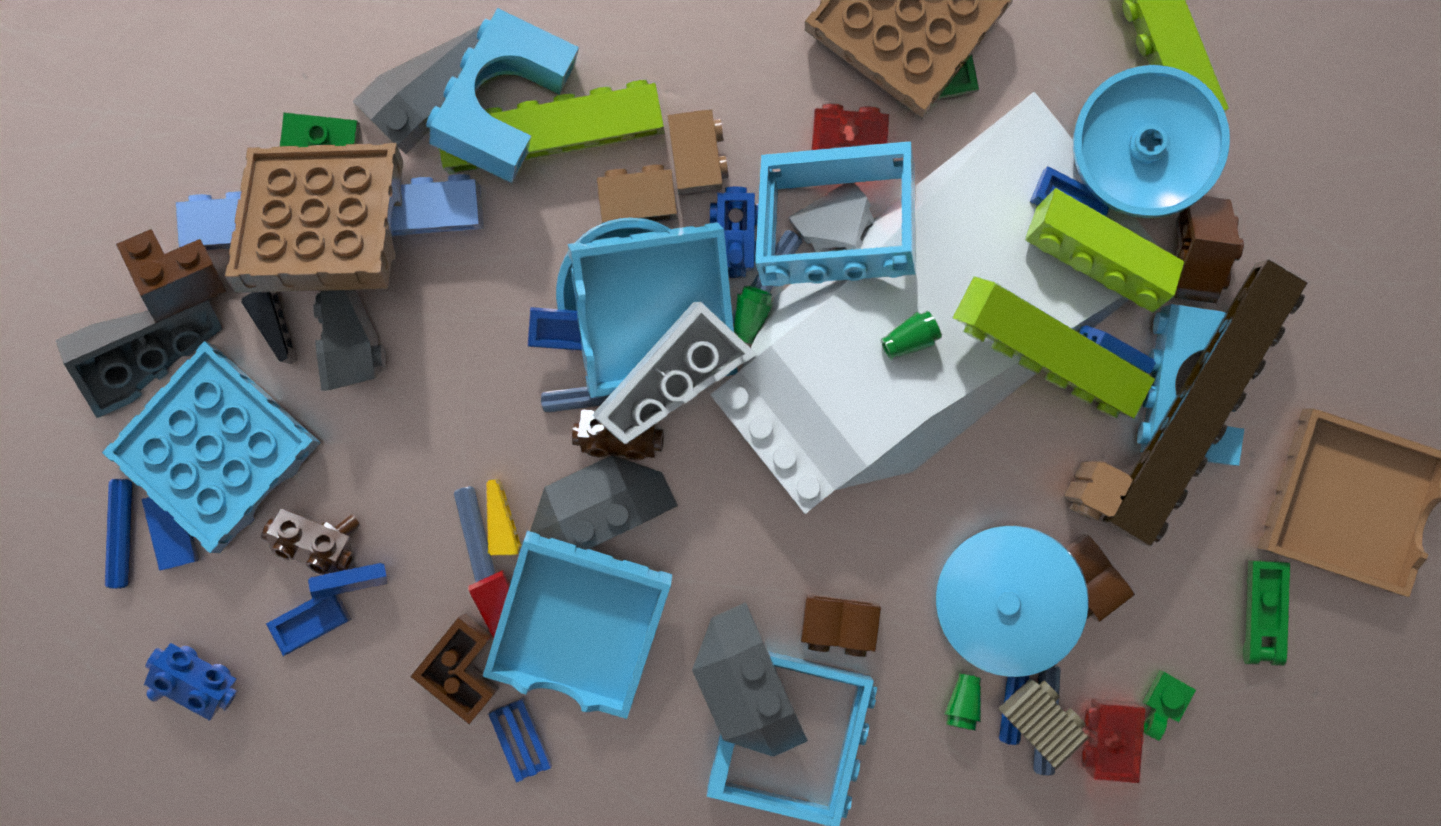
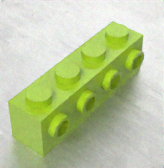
(1104, 250)

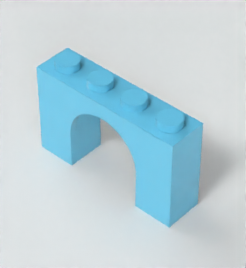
(503, 48)
(1179, 335)

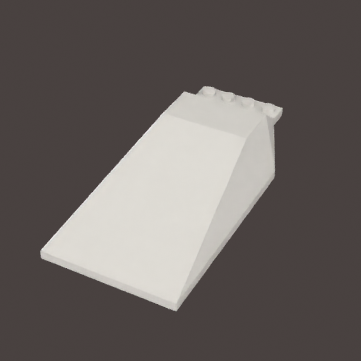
(822, 391)

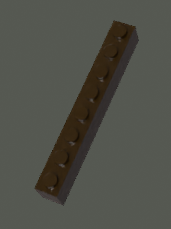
(1206, 401)

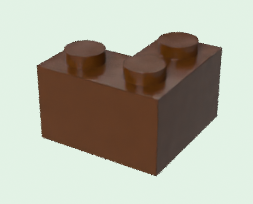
(1208, 247)
(170, 279)
(449, 671)

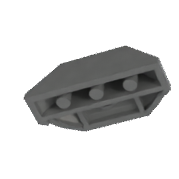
(601, 502)
(745, 686)

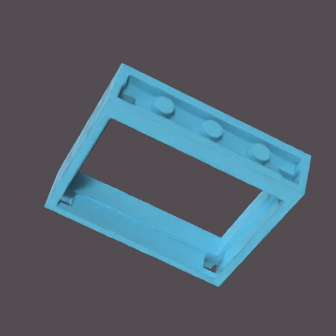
(830, 168)
(847, 767)

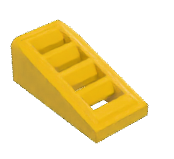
(500, 524)

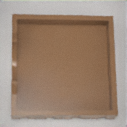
(906, 44)
(315, 218)
(1354, 502)

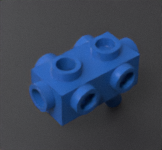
(739, 235)
(189, 681)

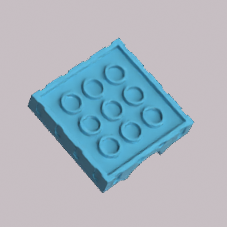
(636, 291)
(211, 447)
(577, 624)

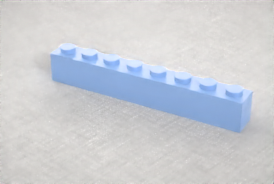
(424, 209)

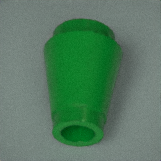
(751, 312)
(912, 335)
(965, 703)

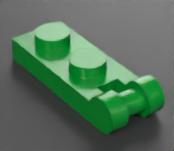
(1267, 612)

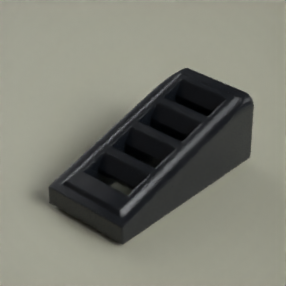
(269, 318)

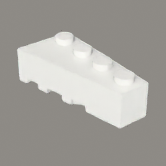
(677, 368)

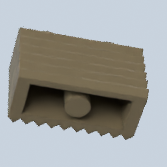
(1044, 722)

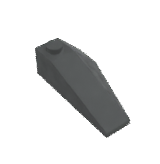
(406, 94)
(348, 340)
(124, 354)

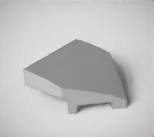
(834, 219)

